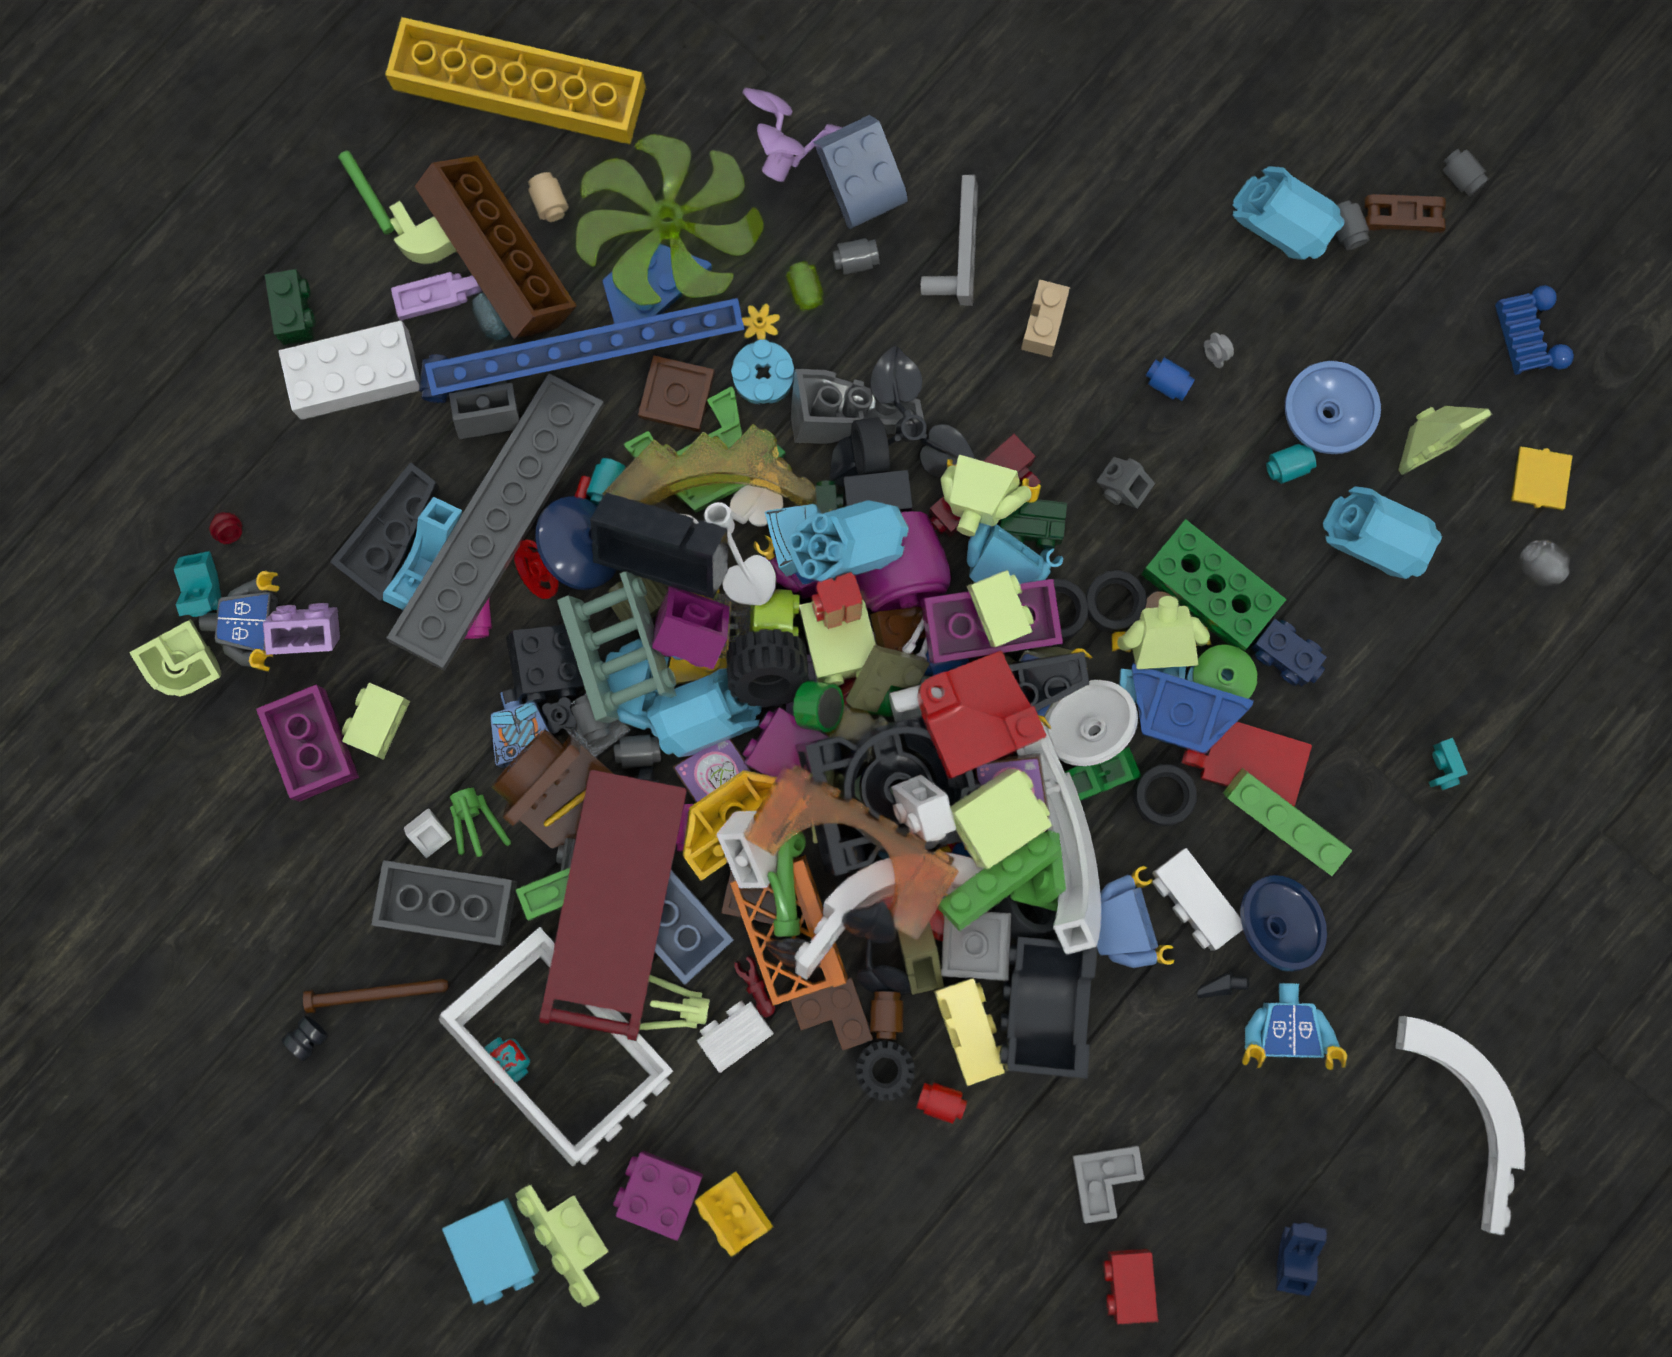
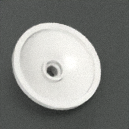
(1092, 709)

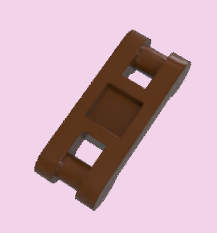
(1405, 212)

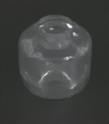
(1545, 562)

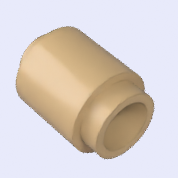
(547, 197)

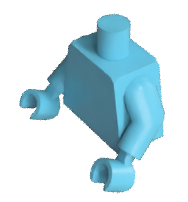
(999, 551)
(634, 711)

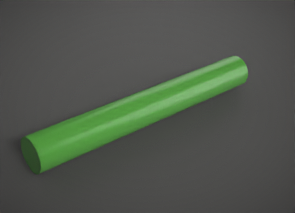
(366, 192)

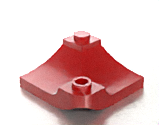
(978, 714)

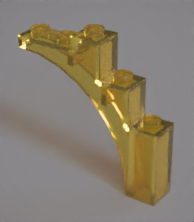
(706, 461)

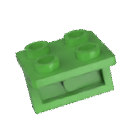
(1046, 885)

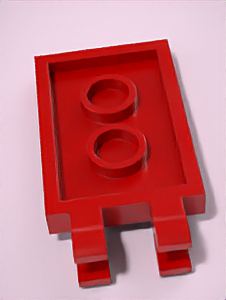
(1266, 755)

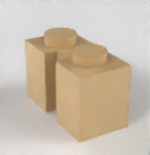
(1049, 307)

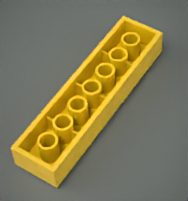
(515, 80)

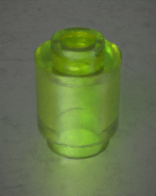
(805, 286)

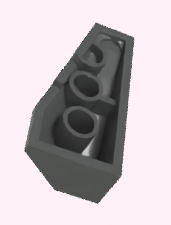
(828, 405)

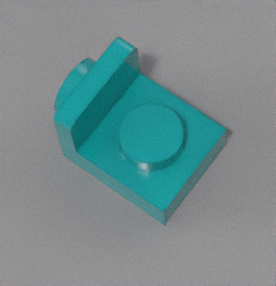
(1448, 758)

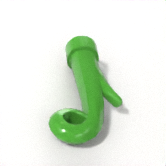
(783, 887)

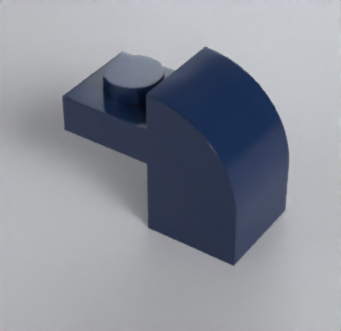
(1299, 1258)

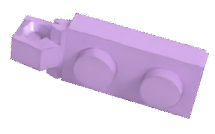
(433, 294)

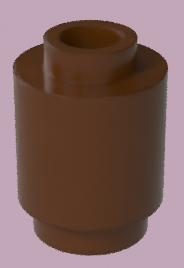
(886, 1015)

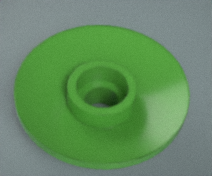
(1230, 658)

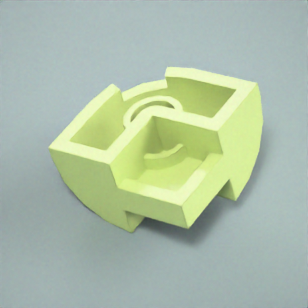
(177, 661)

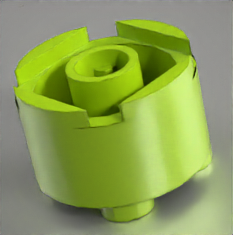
(776, 613)

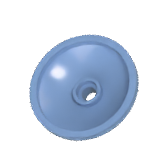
(1345, 394)

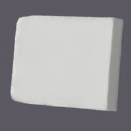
(427, 833)

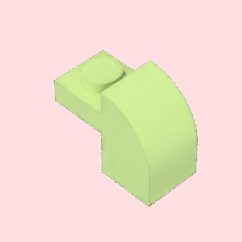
(422, 243)

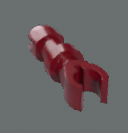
(755, 986)

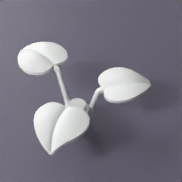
(754, 579)

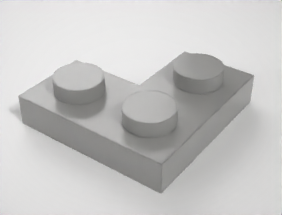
(1097, 1174)

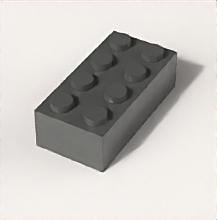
(444, 903)

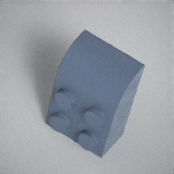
(861, 171)
(688, 932)

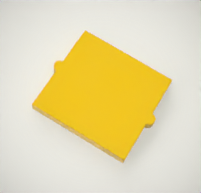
(1541, 478)

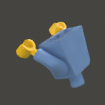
(1126, 925)

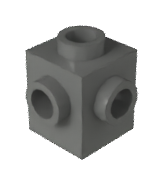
(1125, 482)

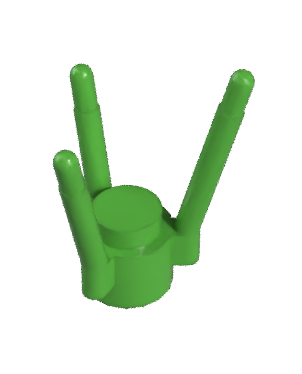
(465, 808)

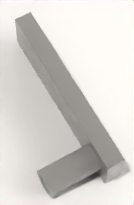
(963, 283)

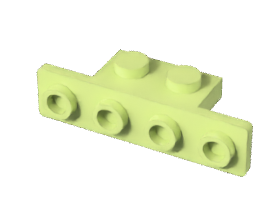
(568, 1238)

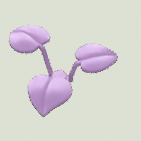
(775, 143)

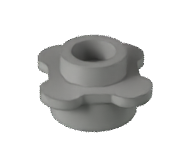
(1218, 349)

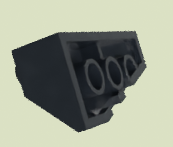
(1050, 678)

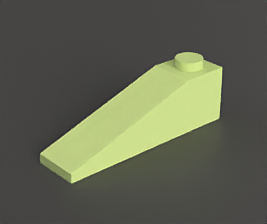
(1438, 433)

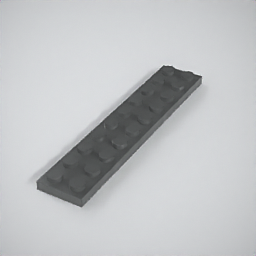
(495, 522)

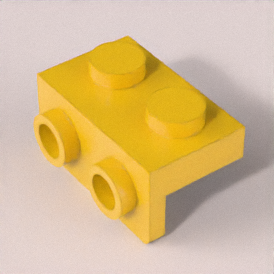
(733, 1214)

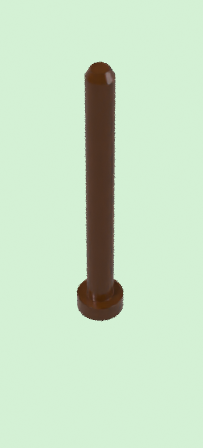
(312, 1001)

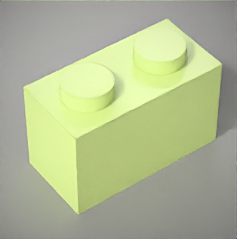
(1000, 608)
(375, 720)

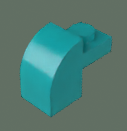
(198, 584)

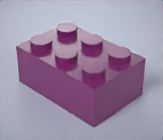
(307, 743)

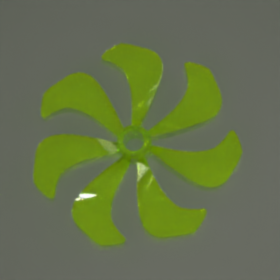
(632, 268)

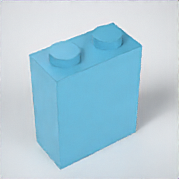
(491, 1252)

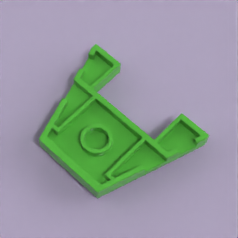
(726, 412)

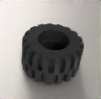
(766, 667)

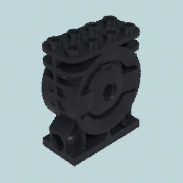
(888, 764)

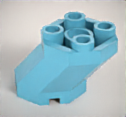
(1288, 213)
(1382, 533)
(848, 540)
(700, 716)

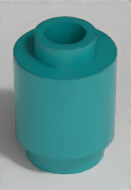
(1291, 463)
(603, 477)

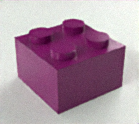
(691, 627)

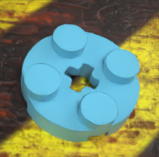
(760, 355)

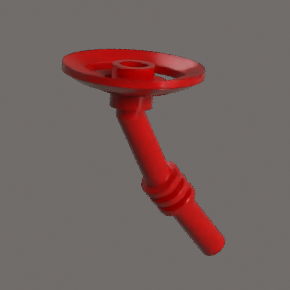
(535, 564)

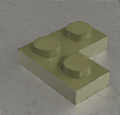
(880, 671)

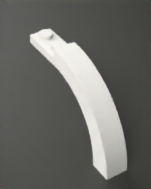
(862, 891)
(1080, 904)
(1493, 1100)

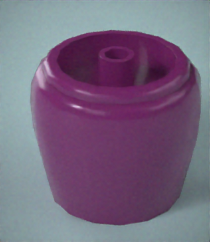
(914, 576)

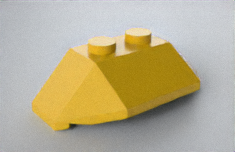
(709, 815)

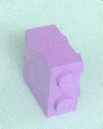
(302, 629)

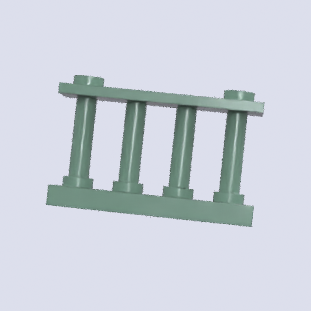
(586, 642)

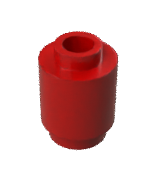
(941, 1102)

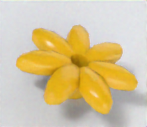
(764, 326)

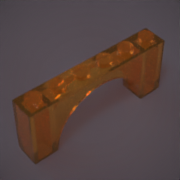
(800, 803)

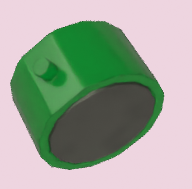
(818, 706)

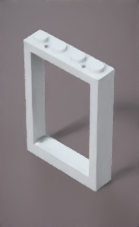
(494, 982)

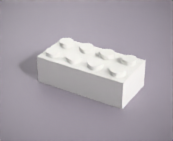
(350, 370)

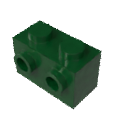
(289, 306)

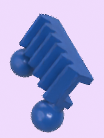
(1523, 334)

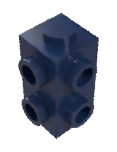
(1295, 658)

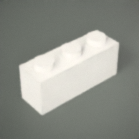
(1197, 900)

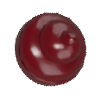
(225, 527)

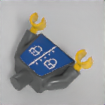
(241, 619)

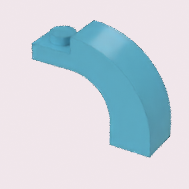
(432, 532)

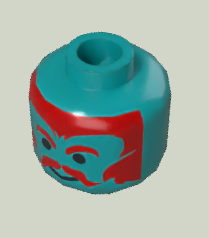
(509, 1057)

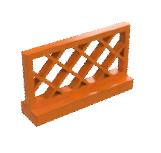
(812, 912)

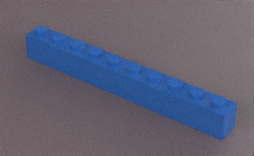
(584, 346)

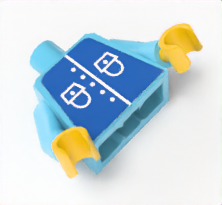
(1291, 1031)

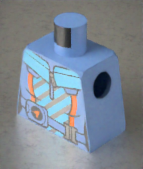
(514, 727)

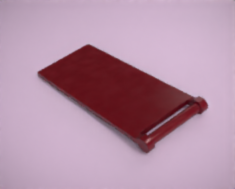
(614, 901)

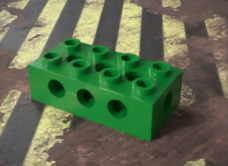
(1231, 576)

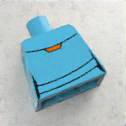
(781, 526)

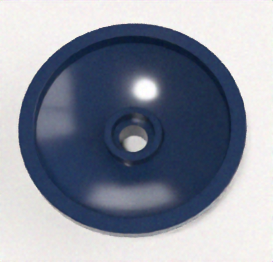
(566, 544)
(1283, 923)

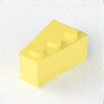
(970, 1030)

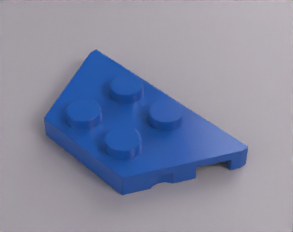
(660, 279)
(1184, 710)

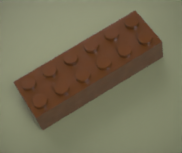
(495, 246)

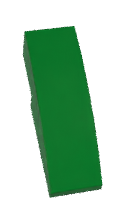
(1105, 775)

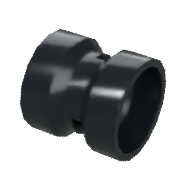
(304, 1038)

